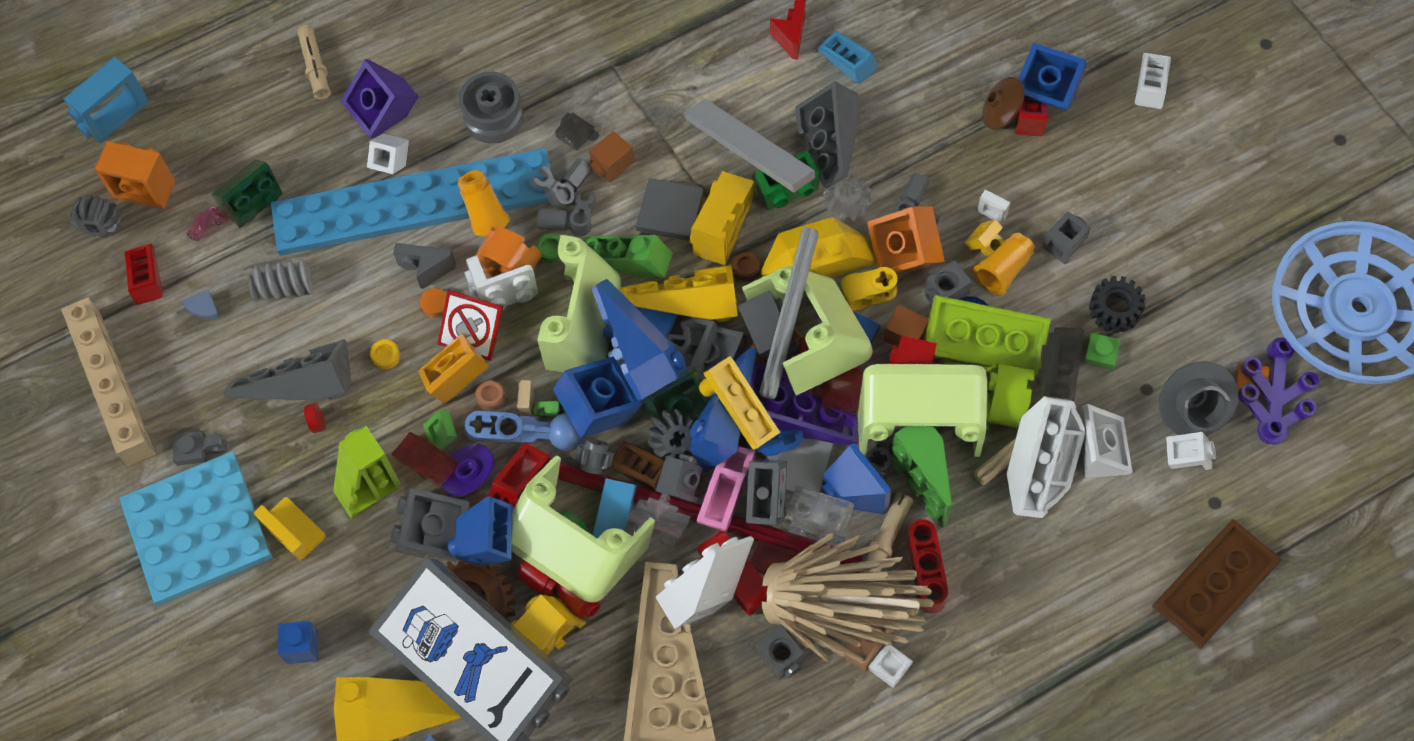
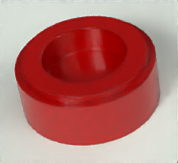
(314, 418)

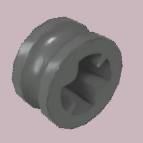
(883, 454)

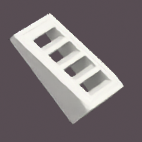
(1152, 81)

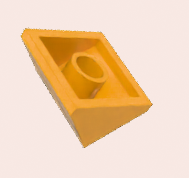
(452, 369)

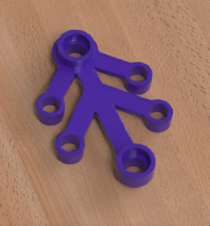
(1275, 393)

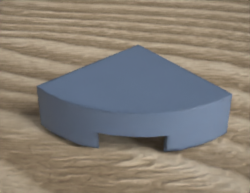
(202, 306)

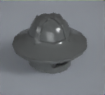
(1198, 398)

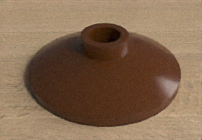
(1003, 103)

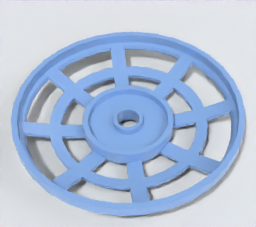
(1342, 292)

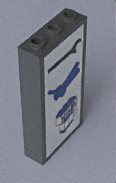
(470, 655)

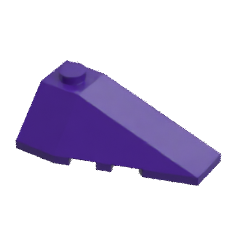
(805, 412)

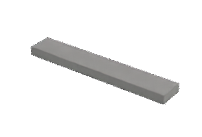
(750, 145)

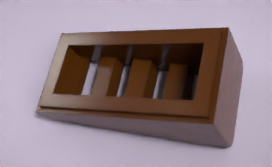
(652, 478)

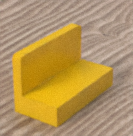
(291, 527)

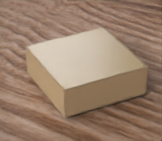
(525, 398)

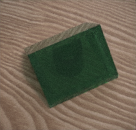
(680, 395)

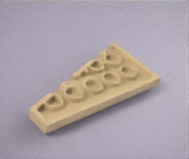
(666, 680)

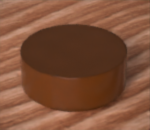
(746, 266)

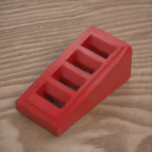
(147, 289)

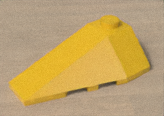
(704, 296)

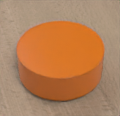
(433, 302)

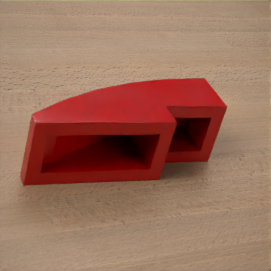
(518, 473)

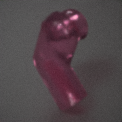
(202, 220)

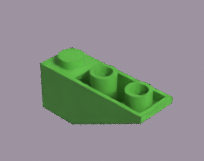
(633, 255)

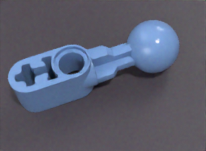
(528, 429)

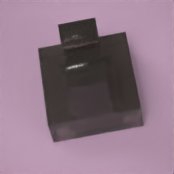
(574, 130)

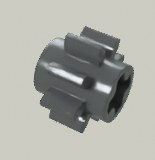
(594, 456)

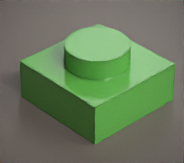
(1102, 351)
(440, 429)

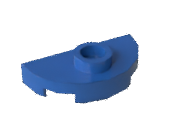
(782, 442)

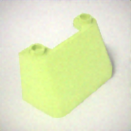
(579, 336)

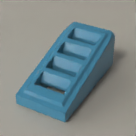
(857, 70)

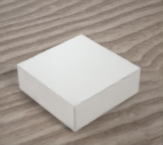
(993, 206)
(890, 665)

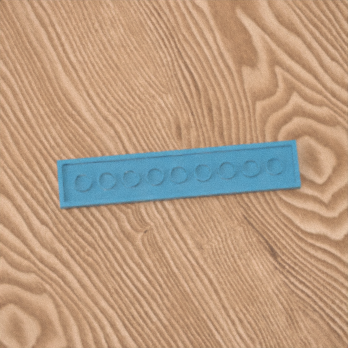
(401, 203)

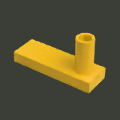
(740, 401)

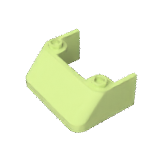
(834, 344)
(923, 397)
(567, 551)

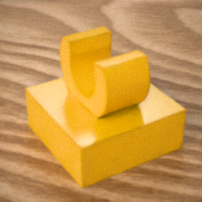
(983, 236)

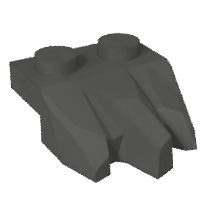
(707, 344)

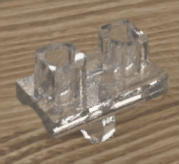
(665, 516)

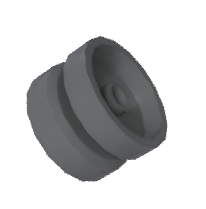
(491, 107)

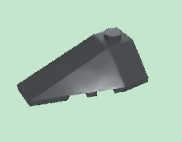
(830, 129)
(313, 378)

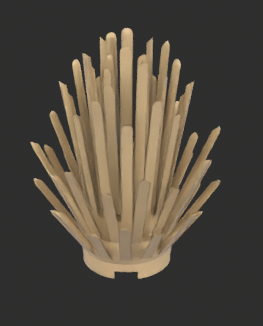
(819, 597)

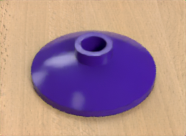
(473, 469)

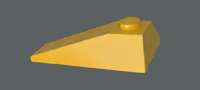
(386, 709)

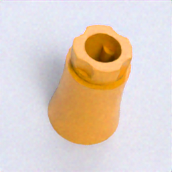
(481, 203)
(1004, 264)

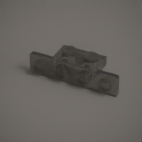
(1061, 363)

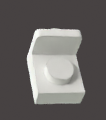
(1190, 451)

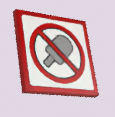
(474, 319)

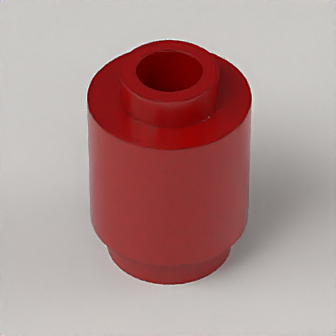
(536, 579)
(577, 605)

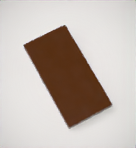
(1216, 583)

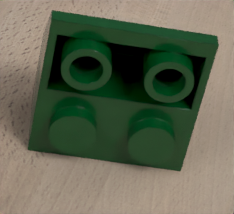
(248, 192)

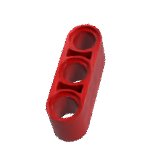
(930, 552)
(749, 590)

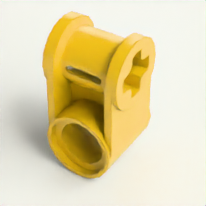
(867, 288)

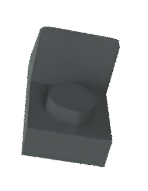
(430, 261)

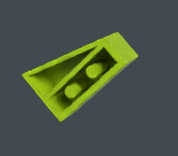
(362, 473)

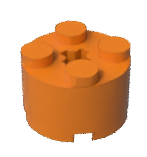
(504, 252)

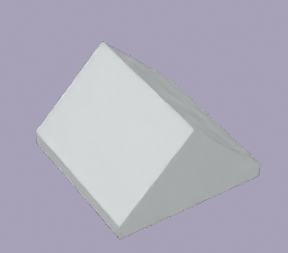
(1104, 444)

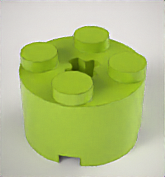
(1009, 394)

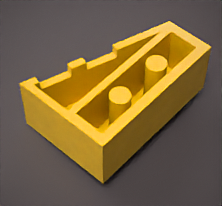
(722, 217)
(547, 622)

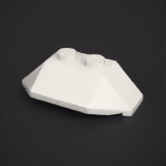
(1044, 456)

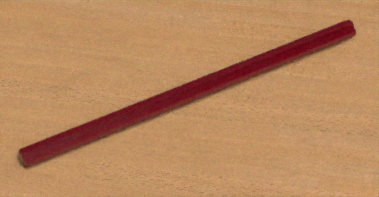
(737, 525)

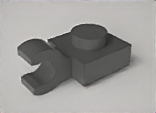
(193, 447)

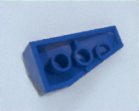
(647, 353)
(715, 432)

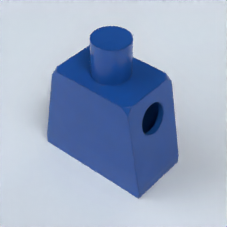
(484, 533)

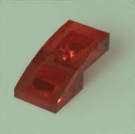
(425, 459)

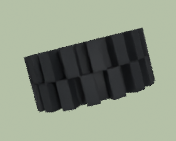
(1117, 289)

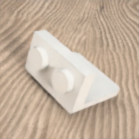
(503, 289)

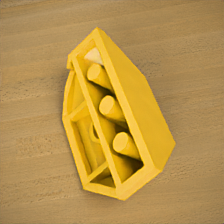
(836, 253)

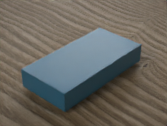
(614, 506)

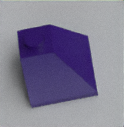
(378, 98)

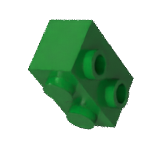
(776, 195)

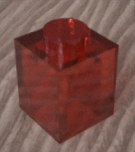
(843, 392)

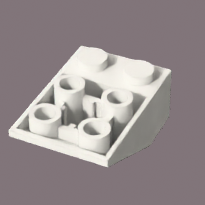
(705, 583)

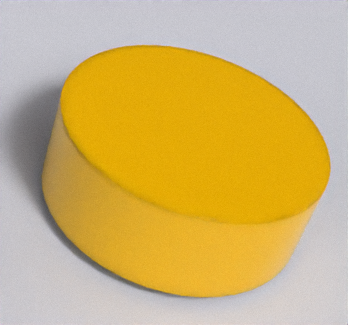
(385, 354)

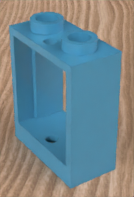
(96, 91)

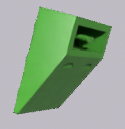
(921, 457)

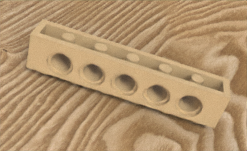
(108, 382)

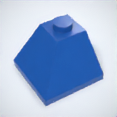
(857, 481)

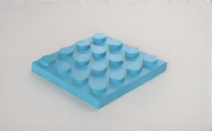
(195, 528)

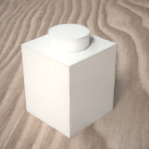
(387, 153)

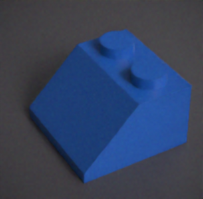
(1052, 76)

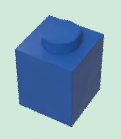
(298, 642)

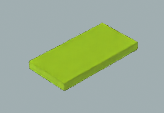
(986, 334)

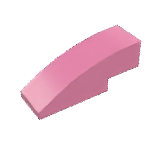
(726, 490)

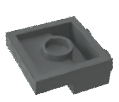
(426, 524)

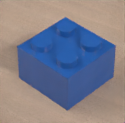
(596, 397)

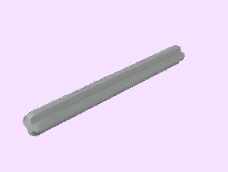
(789, 313)

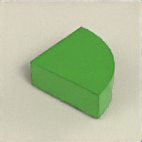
(547, 408)

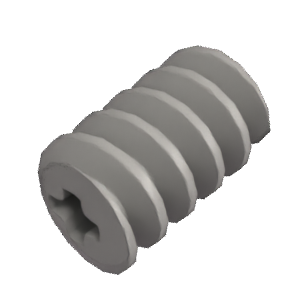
(280, 281)

